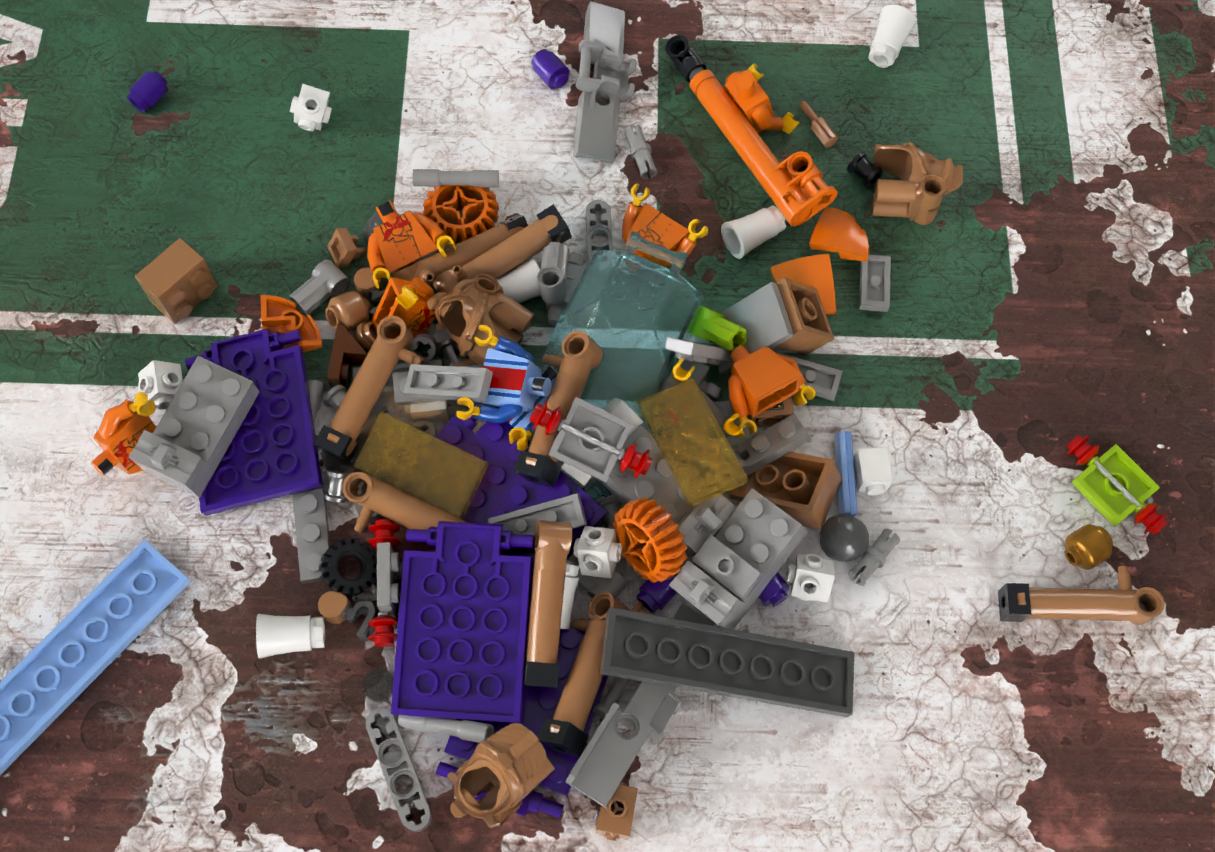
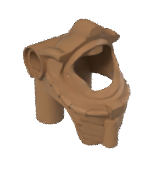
(921, 183)
(476, 304)
(504, 766)

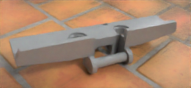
(604, 48)
(648, 712)

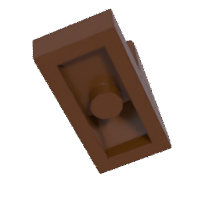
(344, 353)

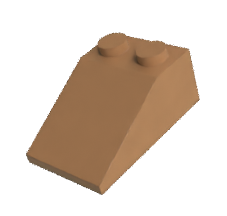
(797, 485)

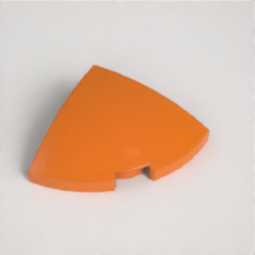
(840, 233)
(811, 271)
(282, 317)

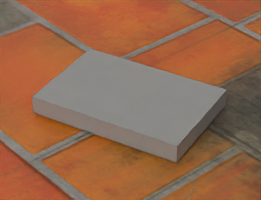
(764, 319)

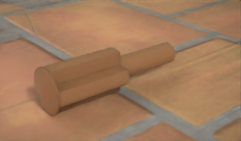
(820, 126)

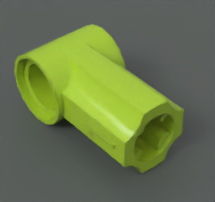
(716, 329)

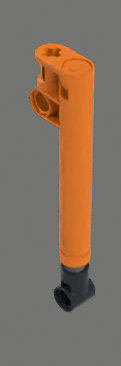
(790, 190)

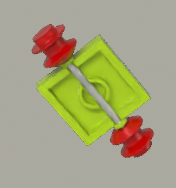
(1116, 485)

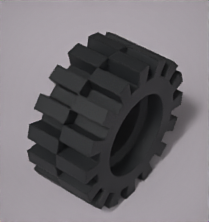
(352, 548)

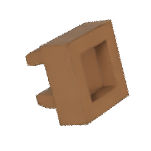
(343, 248)

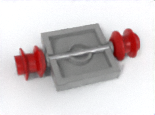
(590, 439)
(388, 573)

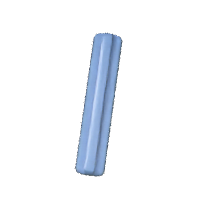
(845, 465)

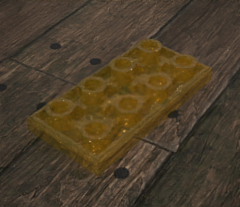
(692, 442)
(421, 465)

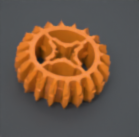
(477, 205)
(650, 540)

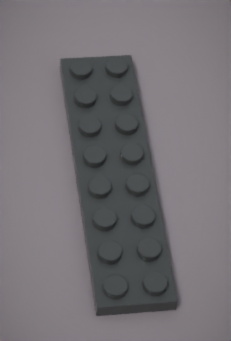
(727, 662)

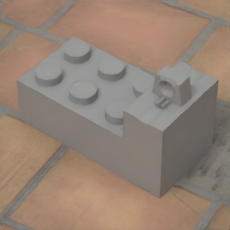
(196, 427)
(659, 484)
(761, 537)

